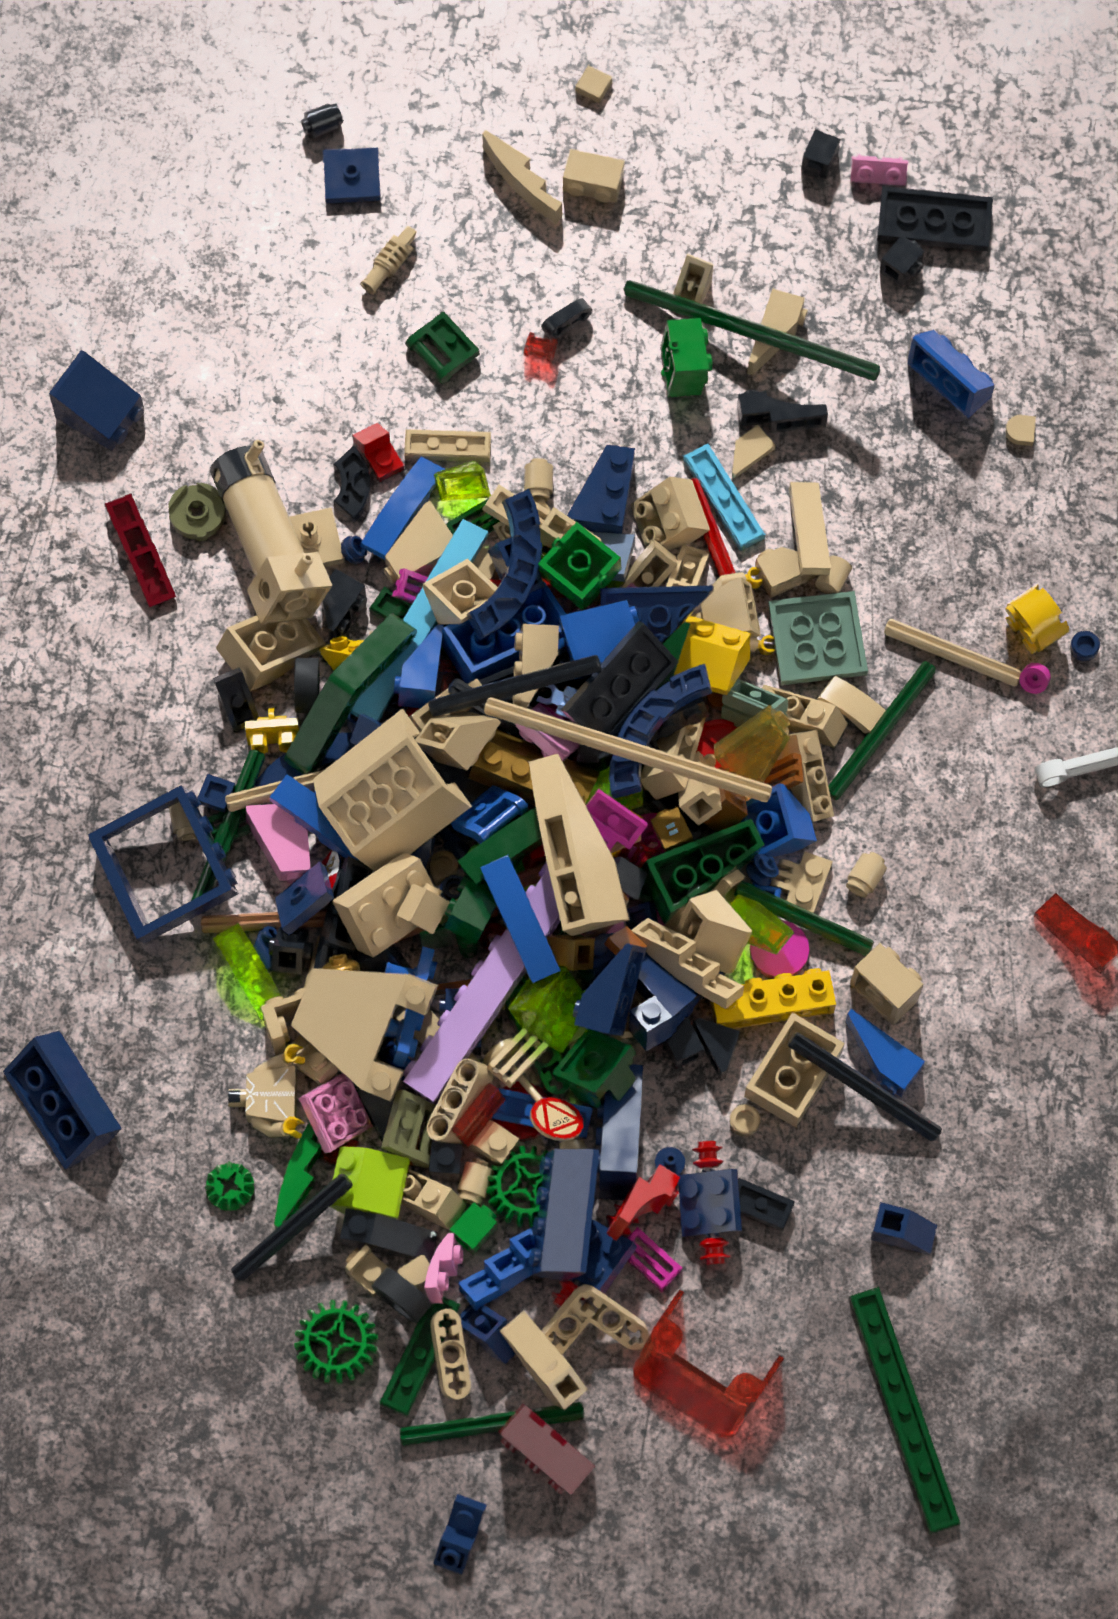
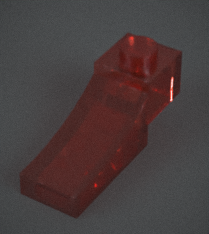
(1078, 933)

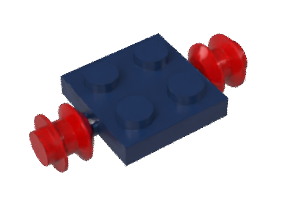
(710, 1203)
(604, 1260)

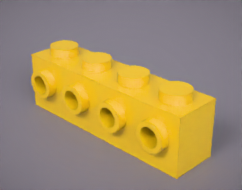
(777, 999)

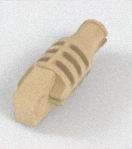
(389, 259)

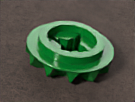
(233, 1199)

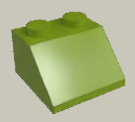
(376, 1181)

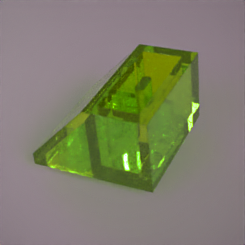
(548, 1007)

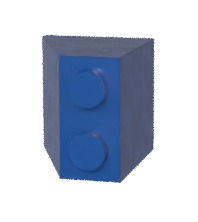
(596, 630)

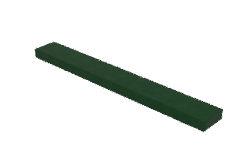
(904, 1411)

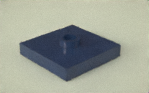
(351, 175)
(304, 898)

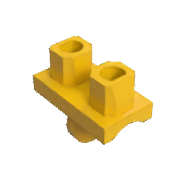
(271, 731)

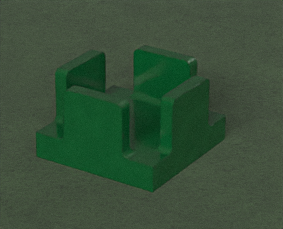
(596, 1066)

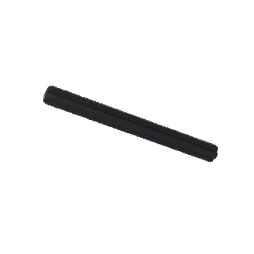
(515, 685)
(864, 1086)

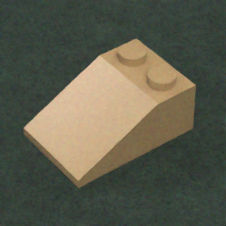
(267, 648)

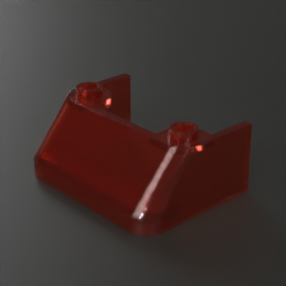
(691, 1390)

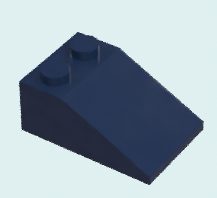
(610, 997)

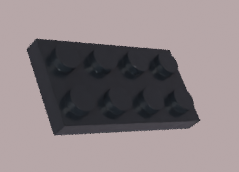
(935, 218)
(625, 680)

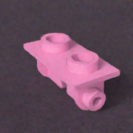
(884, 171)

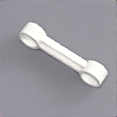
(1057, 771)

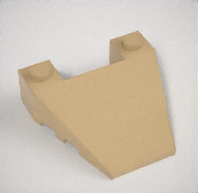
(349, 1015)

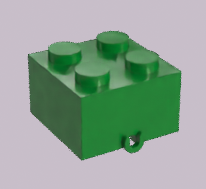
(685, 357)
(579, 566)

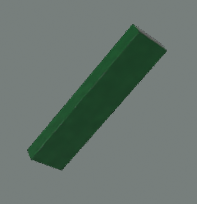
(415, 1362)

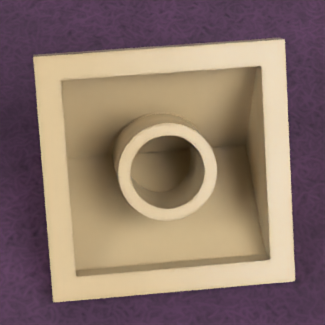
(458, 592)

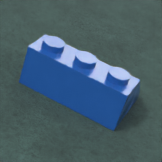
(950, 372)

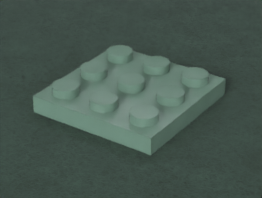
(817, 638)

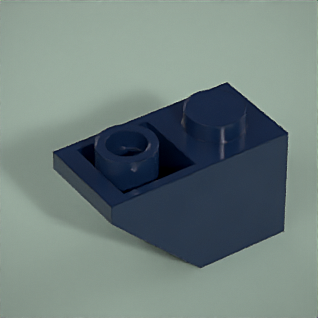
(903, 1229)

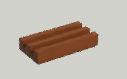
(784, 768)

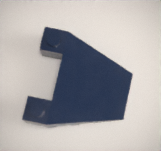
(666, 997)

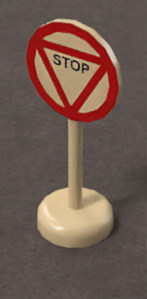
(549, 1116)

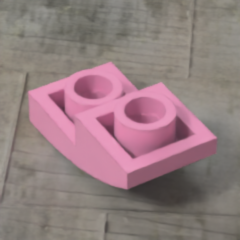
(443, 1264)

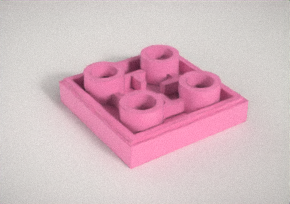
(547, 743)
(335, 1112)

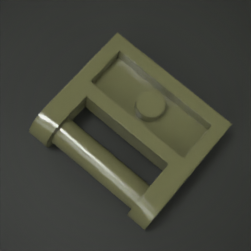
(405, 1126)

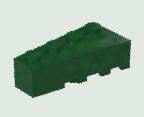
(699, 866)

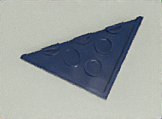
(660, 607)

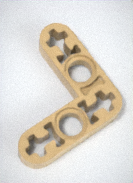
(584, 1314)

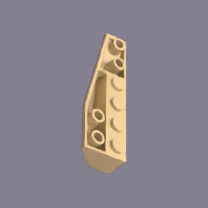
(575, 852)

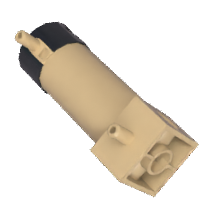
(286, 579)

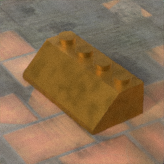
(506, 765)

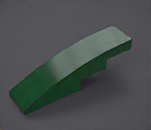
(513, 840)

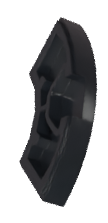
(354, 484)

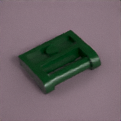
(449, 341)

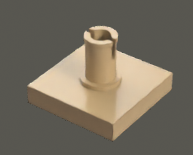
(319, 534)

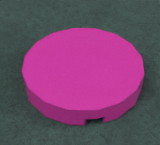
(788, 960)

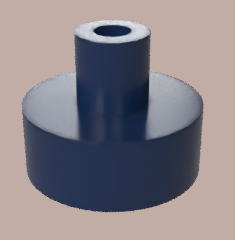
(675, 1155)

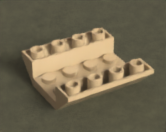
(387, 795)

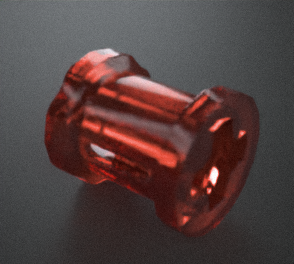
(540, 347)

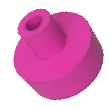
(1035, 678)

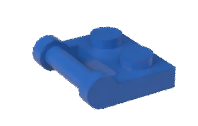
(490, 805)

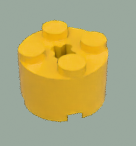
(1036, 618)

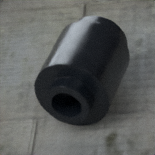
(322, 119)

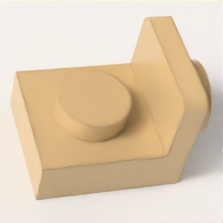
(364, 1268)

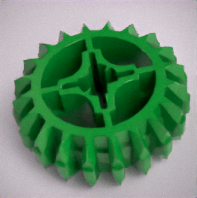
(516, 1191)
(323, 1337)

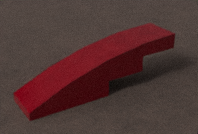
(140, 550)

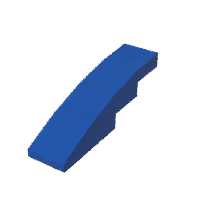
(401, 508)
(304, 807)
(520, 918)
(500, 1271)

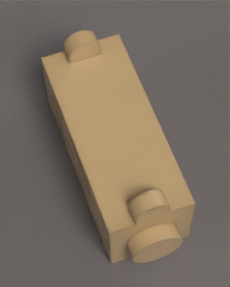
(700, 799)

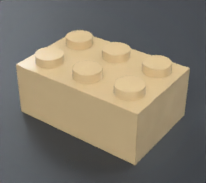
(373, 903)
(786, 1080)

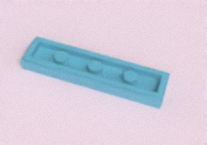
(724, 497)

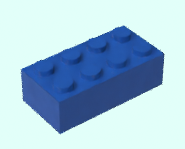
(496, 652)

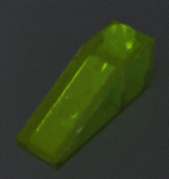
(246, 967)

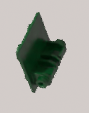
(443, 937)

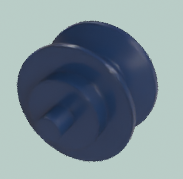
(762, 870)

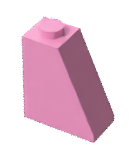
(281, 840)

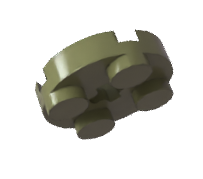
(200, 526)

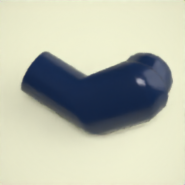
(262, 945)

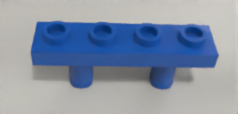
(404, 1029)

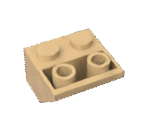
(670, 514)
(457, 738)
(716, 929)

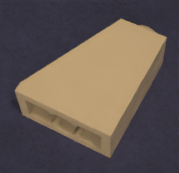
(418, 545)

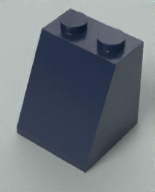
(95, 402)

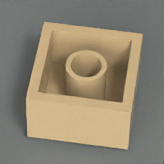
(887, 983)

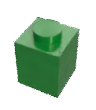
(475, 1227)

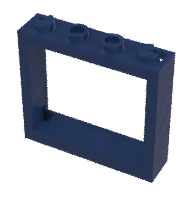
(213, 851)

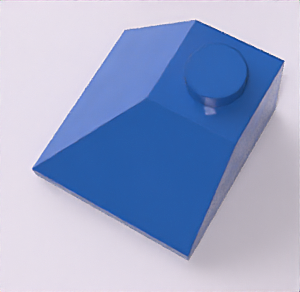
(781, 822)

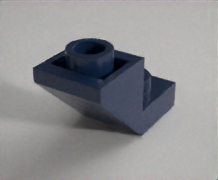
(460, 1534)

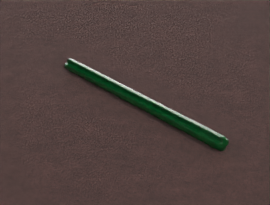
(752, 330)

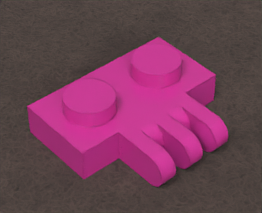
(615, 820)

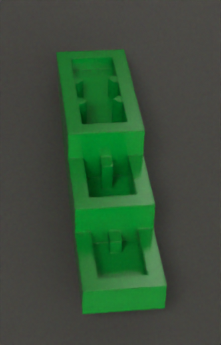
(297, 1180)

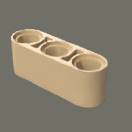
(458, 1086)

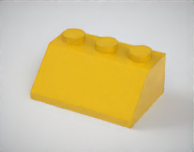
(718, 647)

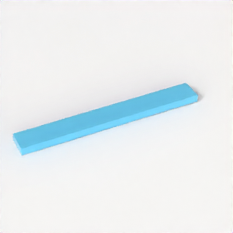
(462, 546)

